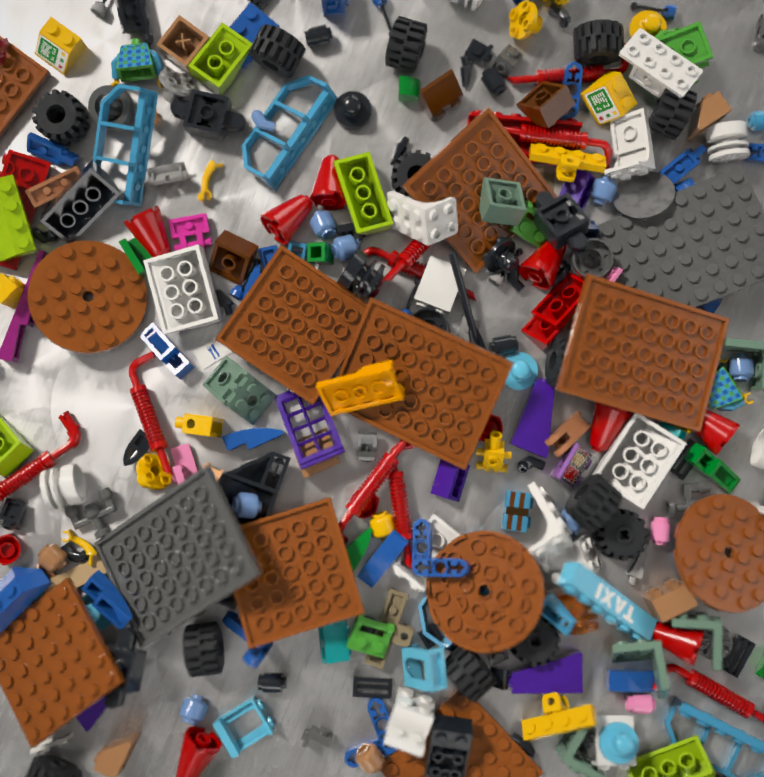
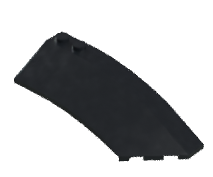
(260, 477)

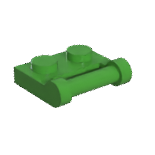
(527, 229)
(370, 642)

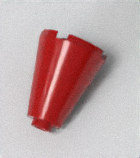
(327, 188)
(286, 218)
(150, 231)
(542, 266)
(606, 425)
(716, 431)
(679, 641)
(197, 751)

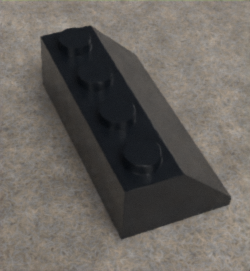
(80, 203)

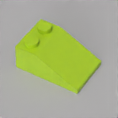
(220, 59)
(13, 448)

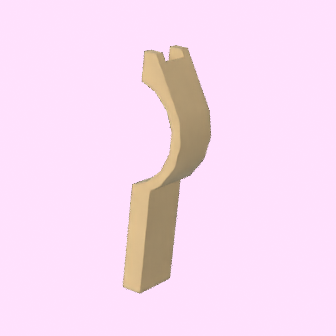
(78, 574)

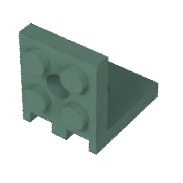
(756, 383)
(234, 388)
(704, 621)
(641, 651)
(567, 751)

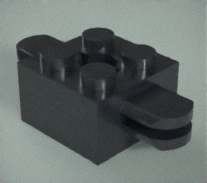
(207, 114)
(561, 221)
(133, 659)

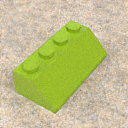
(363, 194)
(15, 231)
(676, 760)

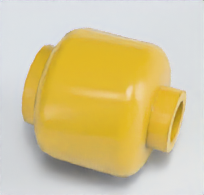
(382, 524)

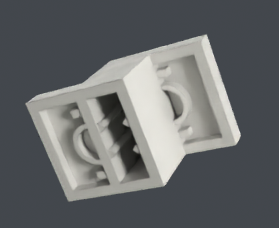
(410, 721)

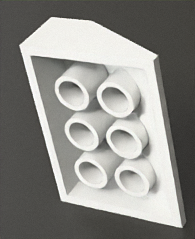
(183, 290)
(639, 459)

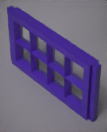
(321, 455)

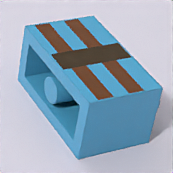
(517, 511)

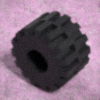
(598, 42)
(406, 44)
(277, 51)
(672, 113)
(60, 117)
(406, 168)
(554, 359)
(593, 502)
(618, 548)
(203, 649)
(543, 650)
(469, 673)
(52, 767)

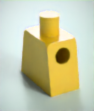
(200, 425)

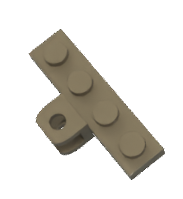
(392, 613)

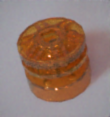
(584, 620)

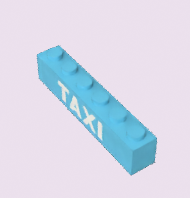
(606, 601)

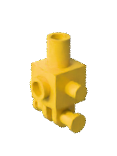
(493, 454)

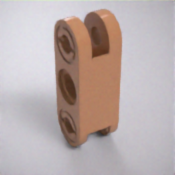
(567, 433)

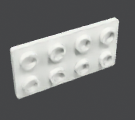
(658, 65)

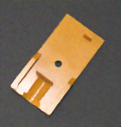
(377, 386)

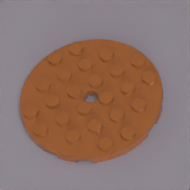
(80, 325)
(699, 555)
(514, 596)

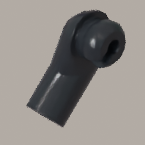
(562, 13)
(44, 237)
(562, 274)
(513, 279)
(529, 462)

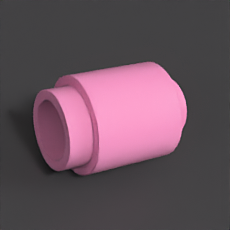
(660, 530)
(639, 703)

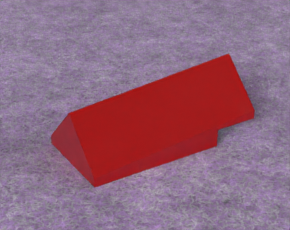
(554, 311)

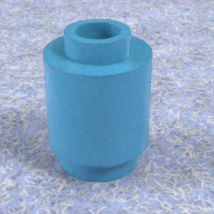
(756, 120)

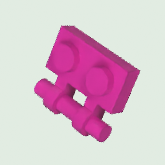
(190, 226)

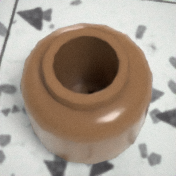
(52, 558)
(369, 758)

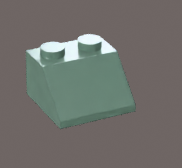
(501, 202)

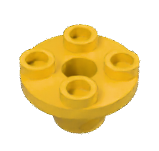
(524, 20)
(648, 21)
(151, 474)

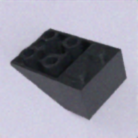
(448, 746)

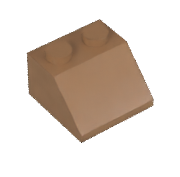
(708, 112)
(310, 448)
(115, 755)

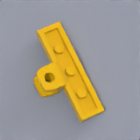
(567, 160)
(558, 718)

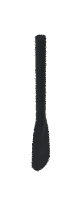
(474, 334)

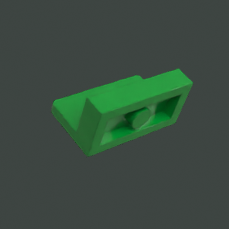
(136, 254)

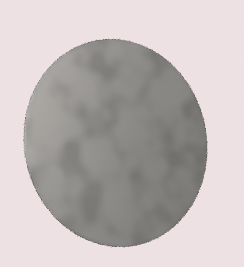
(644, 195)

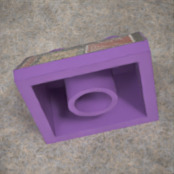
(571, 466)

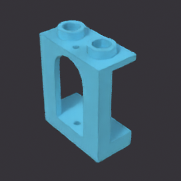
(433, 664)
(235, 746)

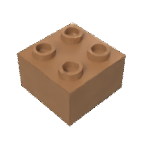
(182, 42)
(669, 600)

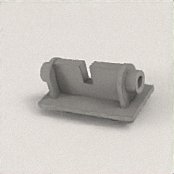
(167, 173)

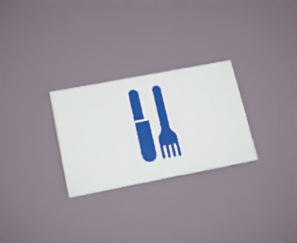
(210, 353)

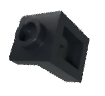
(479, 53)
(349, 229)
(11, 514)

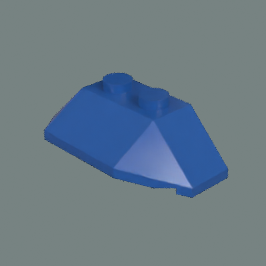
(18, 591)

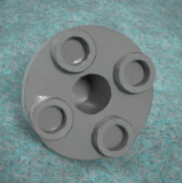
(175, 84)

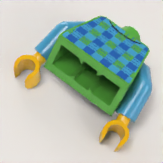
(135, 62)
(725, 393)

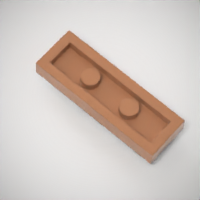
(51, 188)

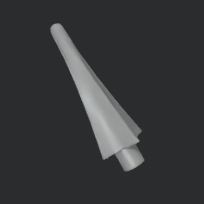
(637, 568)

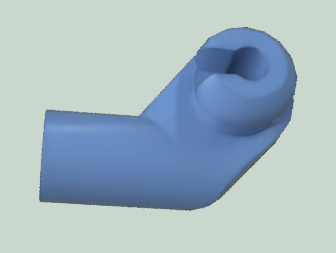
(260, 121)

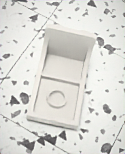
(631, 145)
(421, 220)
(441, 536)
(557, 538)
(581, 552)

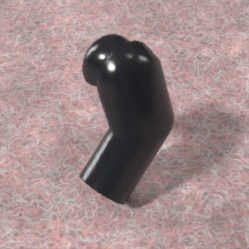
(75, 556)

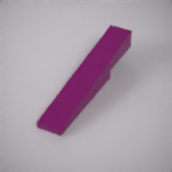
(22, 317)

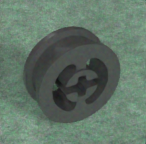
(128, 106)

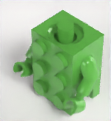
(689, 43)

